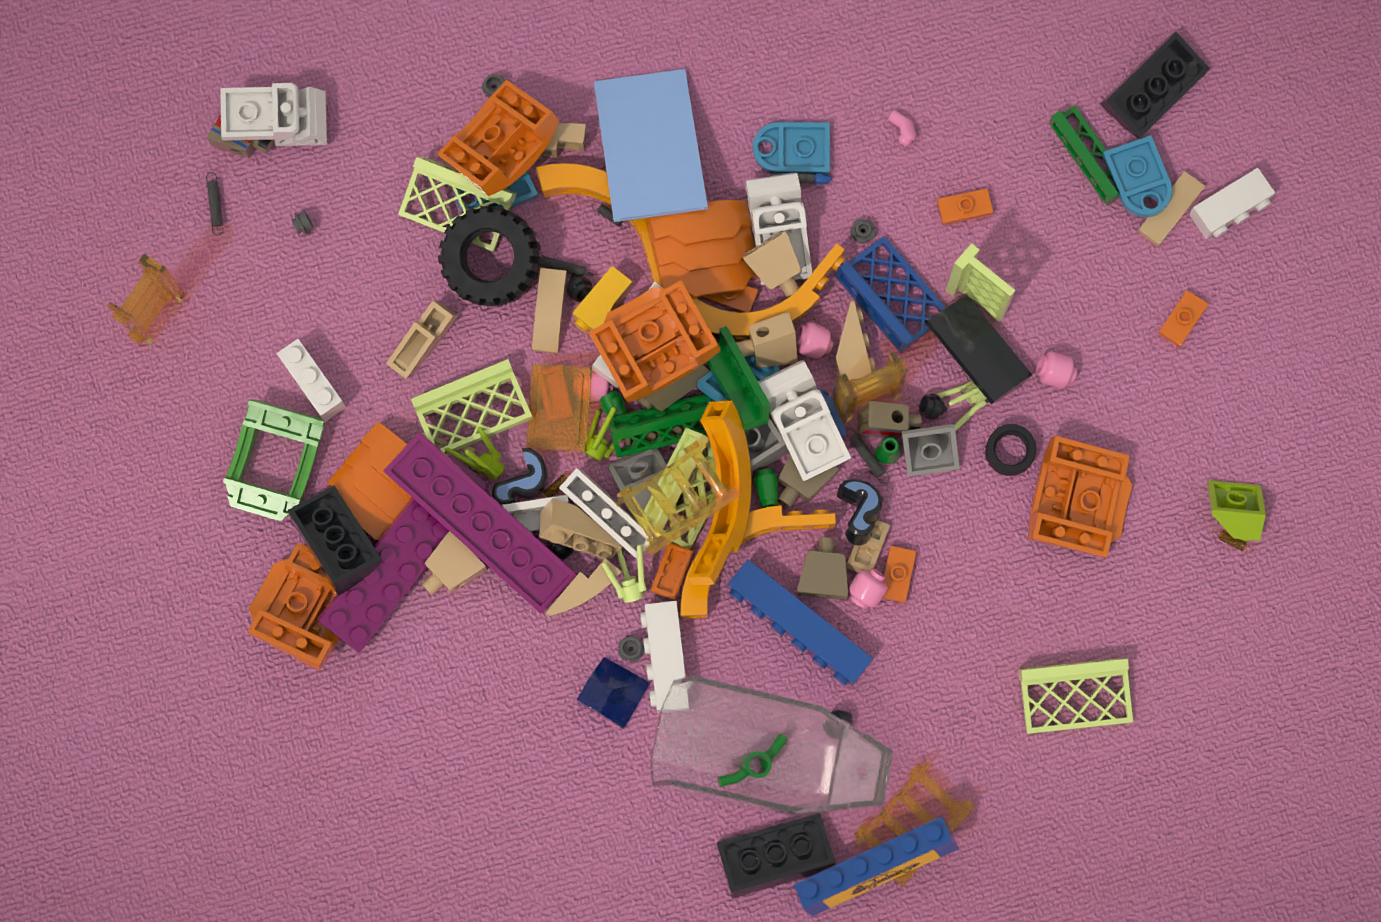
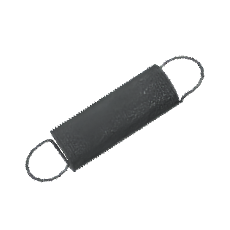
(607, 213)

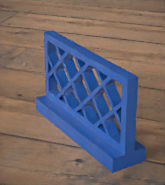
(873, 302)

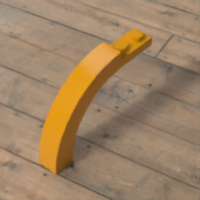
(590, 182)
(797, 304)
(733, 469)
(759, 522)

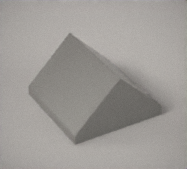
(930, 450)

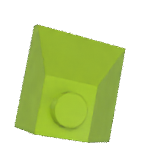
(1238, 508)

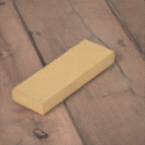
(1183, 195)

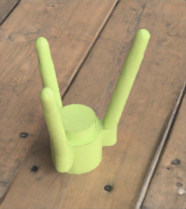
(971, 394)
(630, 588)

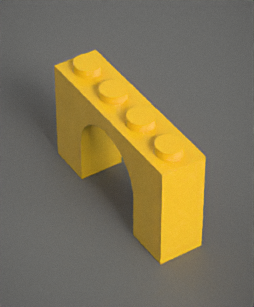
(602, 299)

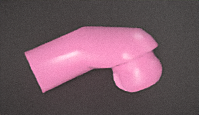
(906, 127)

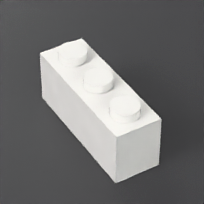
(1232, 204)
(311, 380)

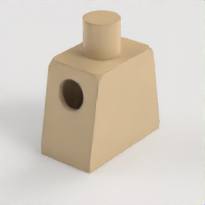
(775, 263)
(771, 342)
(452, 566)

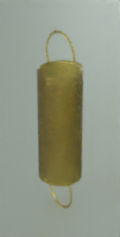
(554, 487)
(1227, 538)

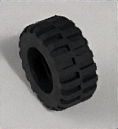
(455, 249)

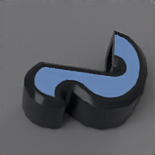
(525, 485)
(869, 505)

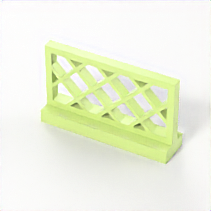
(449, 176)
(980, 284)
(468, 388)
(673, 491)
(1076, 671)

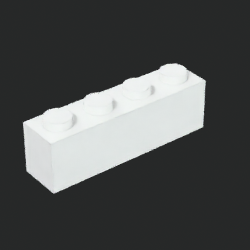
(604, 511)
(664, 647)

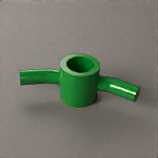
(744, 764)

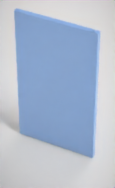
(650, 145)

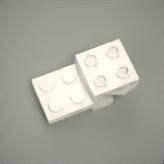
(275, 113)
(777, 207)
(804, 420)

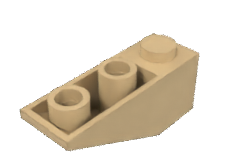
(852, 352)
(575, 529)

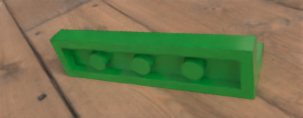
(1080, 153)
(739, 382)
(639, 423)

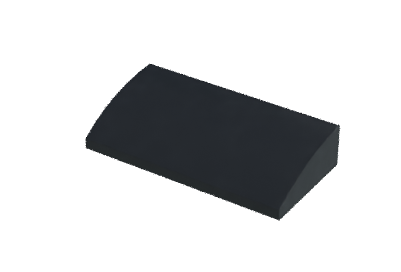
(1155, 85)
(979, 349)
(335, 539)
(776, 855)

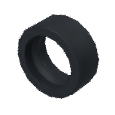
(1024, 435)

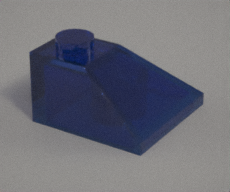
(613, 692)

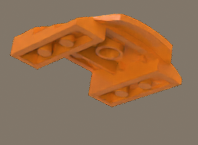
(501, 139)
(704, 248)
(654, 341)
(366, 488)
(1080, 497)
(289, 608)

